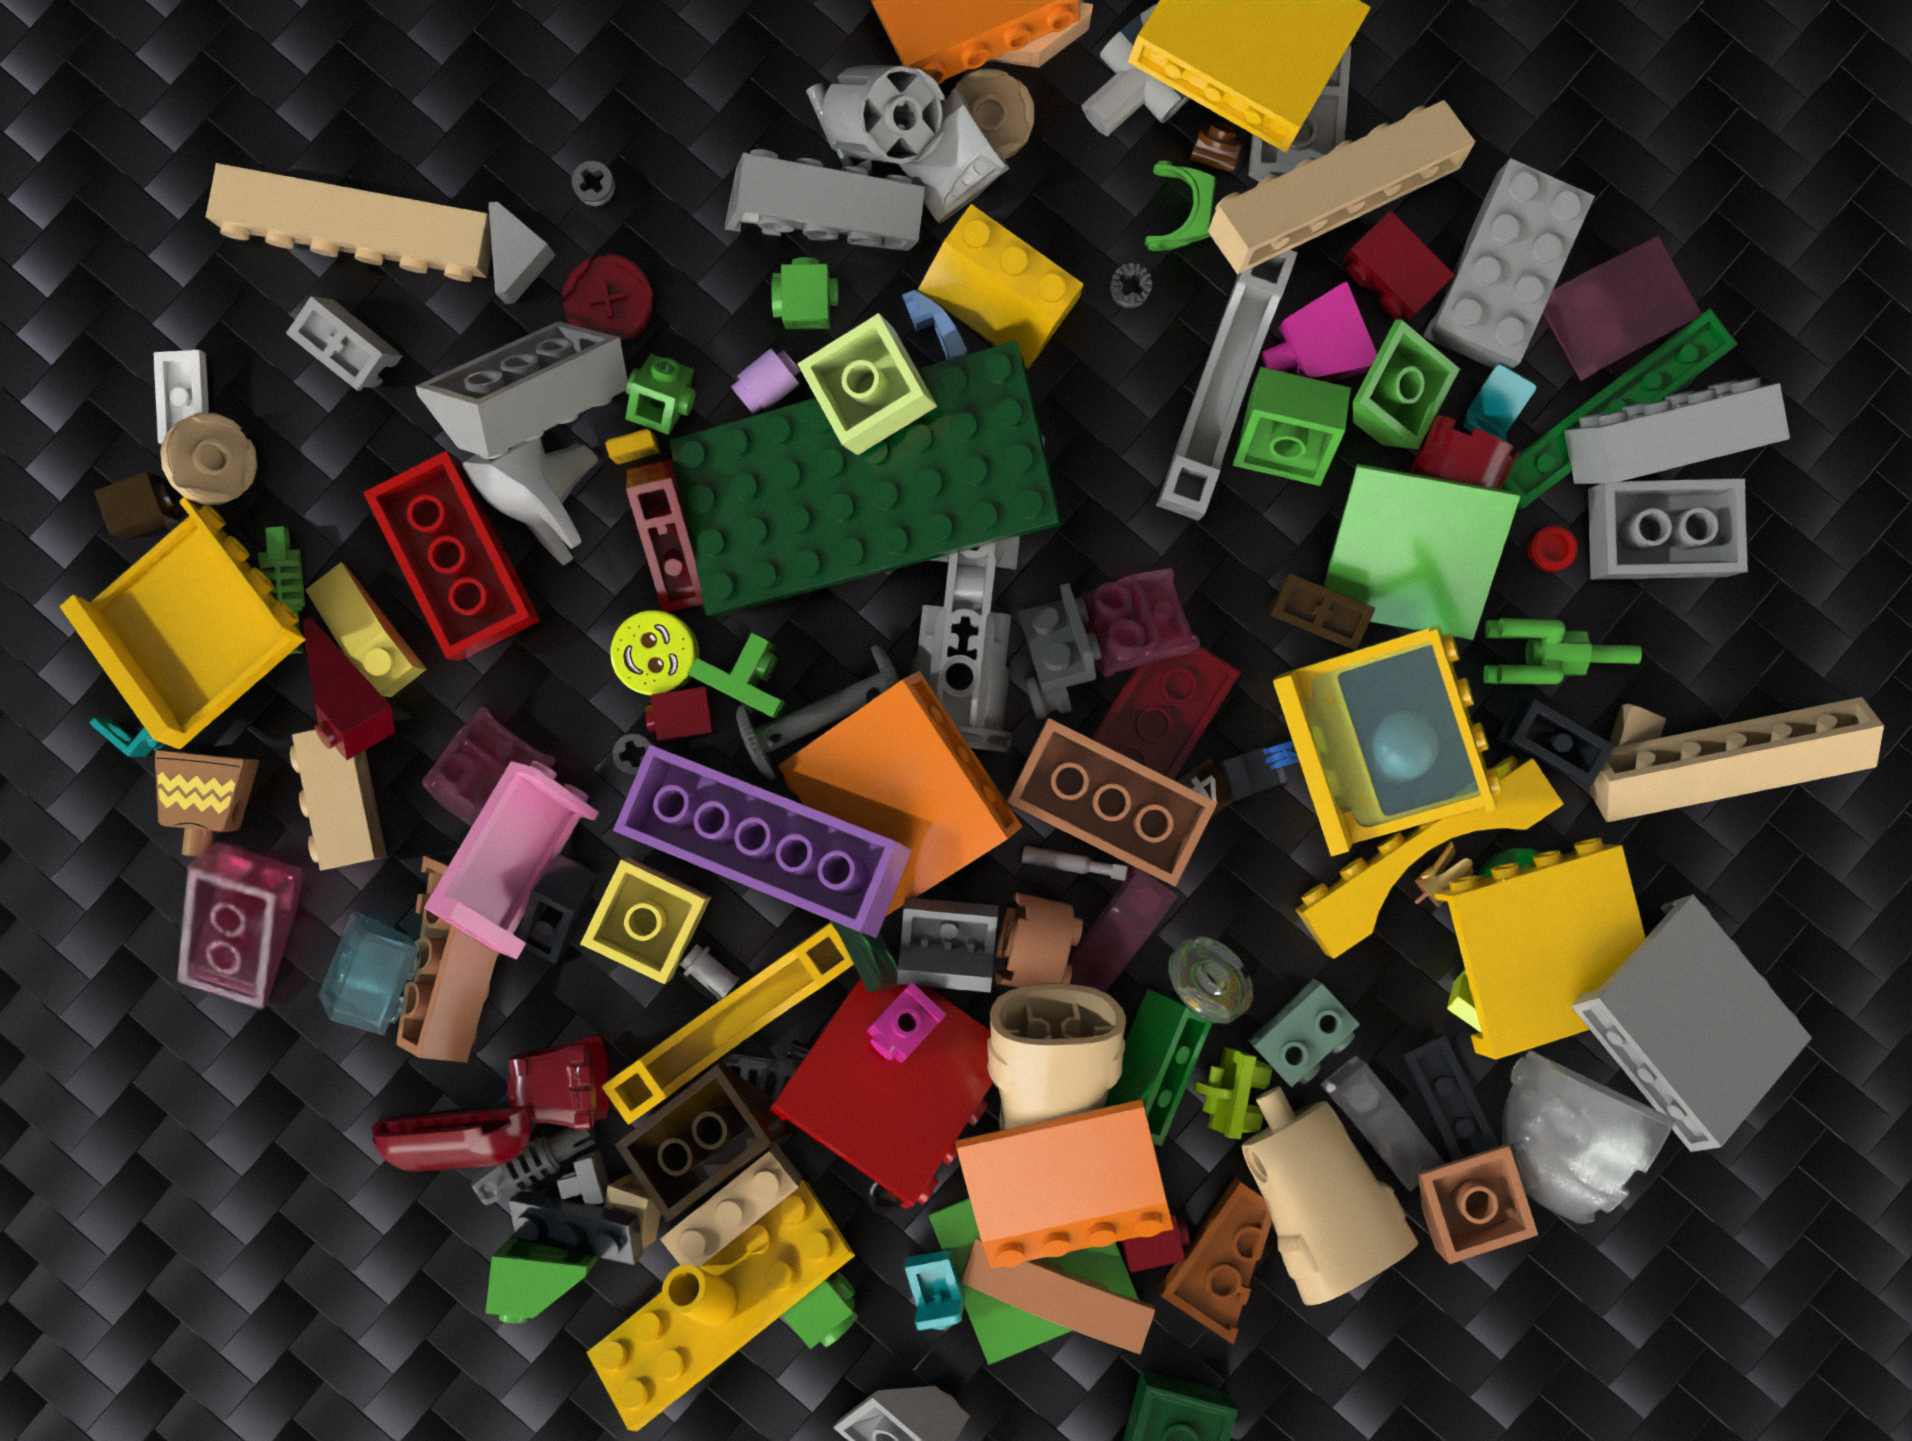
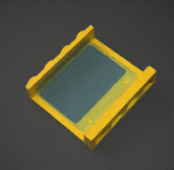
(1387, 738)

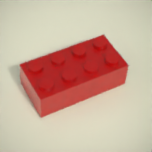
(452, 556)

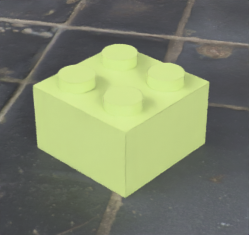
(867, 384)

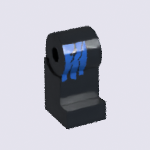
(1259, 769)

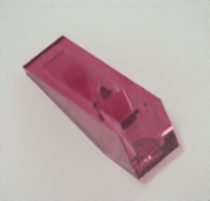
(1120, 930)

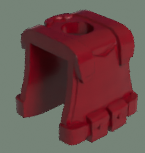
(562, 1083)

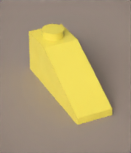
(364, 631)

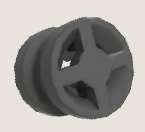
(1047, 702)

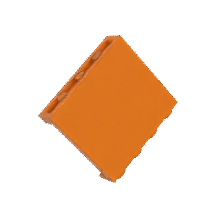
(965, 34)
(909, 778)

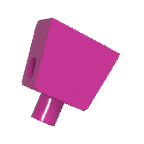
(1324, 339)

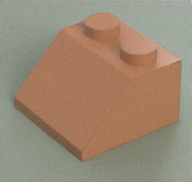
(1475, 1204)

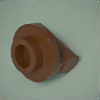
(1217, 146)

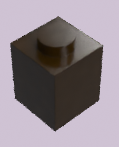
(137, 505)

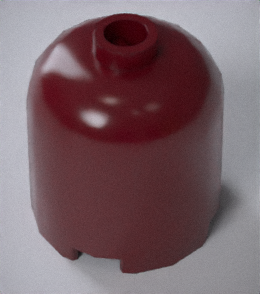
(1463, 457)

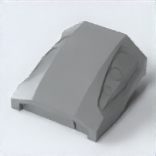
(959, 165)

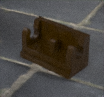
(1321, 611)

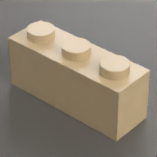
(338, 803)
(731, 1208)

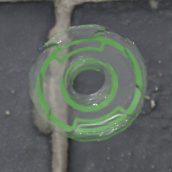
(1189, 977)

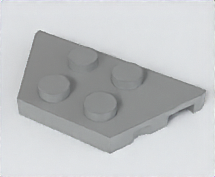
(1318, 135)

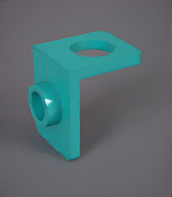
(1499, 402)
(125, 742)

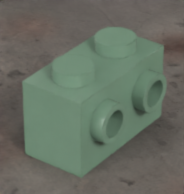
(1304, 1033)

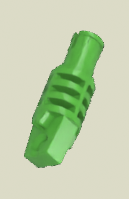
(284, 571)

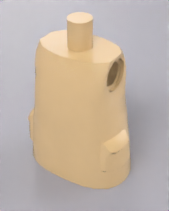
(1054, 1051)
(1324, 1200)

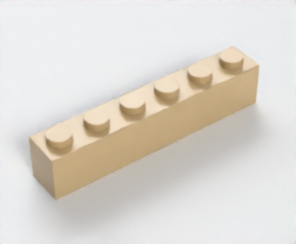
(1339, 185)
(351, 222)
(1738, 759)

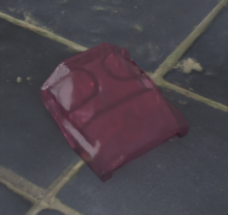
(1137, 621)
(475, 763)

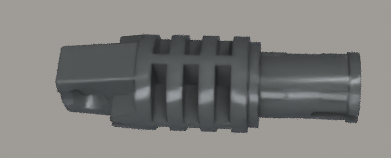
(538, 1160)

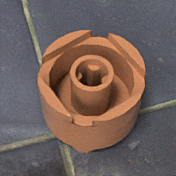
(1037, 942)

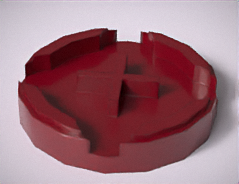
(609, 297)

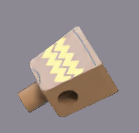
(202, 794)

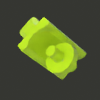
(1229, 1093)

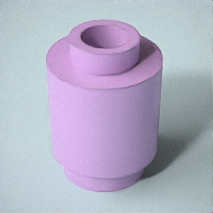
(766, 381)

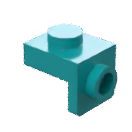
(935, 1290)

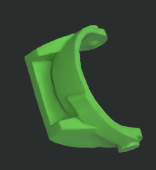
(1200, 218)

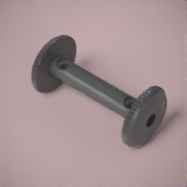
(812, 716)

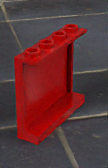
(889, 1114)

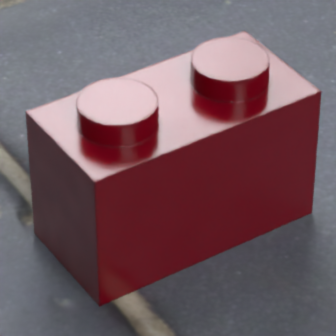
(1396, 267)

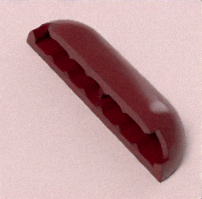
(453, 1139)

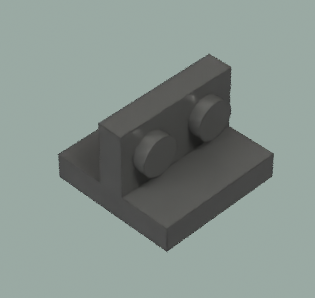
(947, 944)

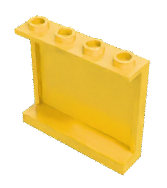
(1249, 57)
(186, 628)
(1542, 940)

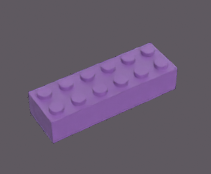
(763, 840)

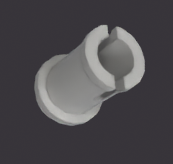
(708, 971)

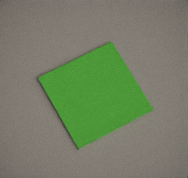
(1420, 548)
(1000, 1326)

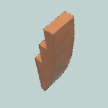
(1062, 1299)

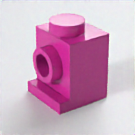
(919, 1010)

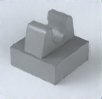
(587, 1179)

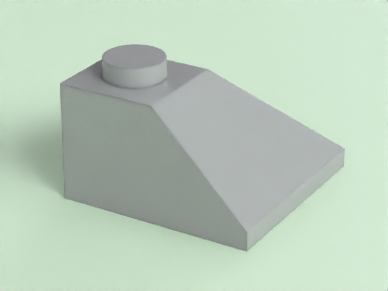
(904, 1416)

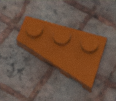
(1221, 1261)

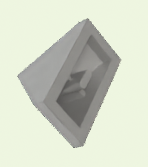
(516, 253)

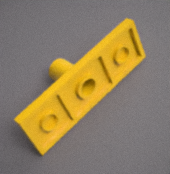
(718, 1307)

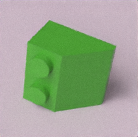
(1403, 389)
(1292, 426)
(531, 1277)

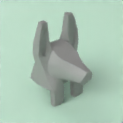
(533, 488)

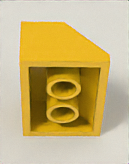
(1000, 285)

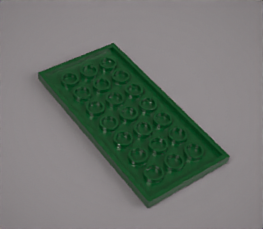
(794, 511)

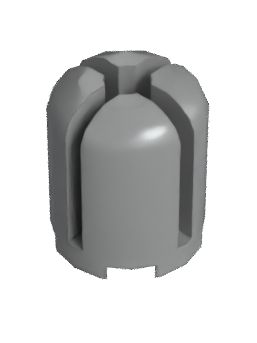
(884, 113)

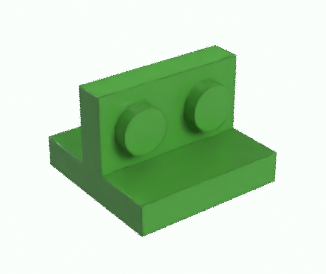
(753, 664)

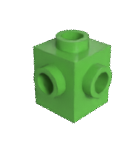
(659, 393)

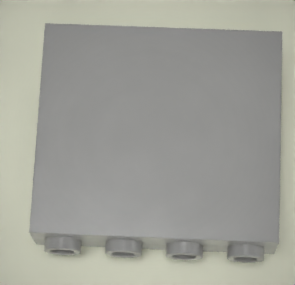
(1694, 1025)

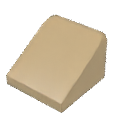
(1636, 725)

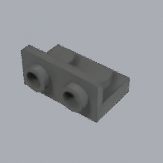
(1059, 643)

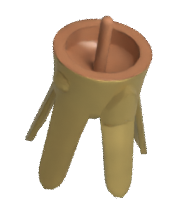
(1433, 881)

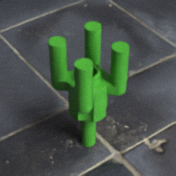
(1551, 652)

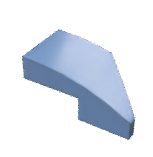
(927, 313)

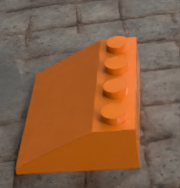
(1065, 1184)

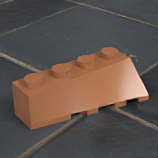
(449, 987)

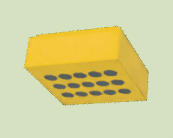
(632, 446)

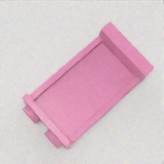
(508, 854)

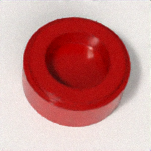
(1552, 548)

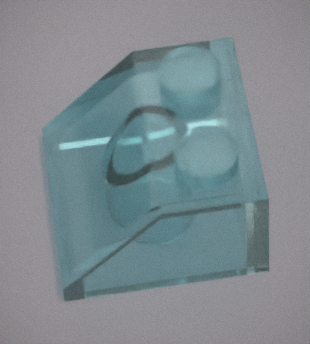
(369, 975)

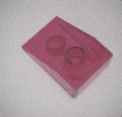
(1619, 307)
(236, 923)

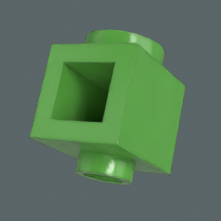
(804, 294)
(824, 1312)

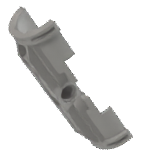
(968, 594)

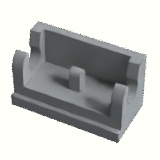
(342, 342)

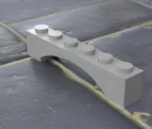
(1223, 386)

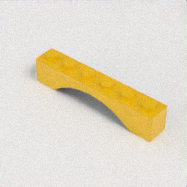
(1350, 906)
(728, 1023)

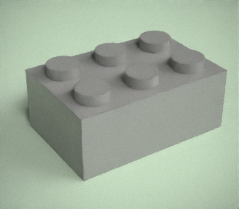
(1667, 529)

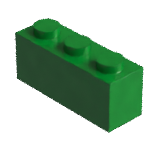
(1159, 1059)

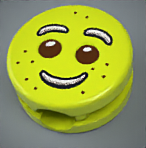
(654, 652)

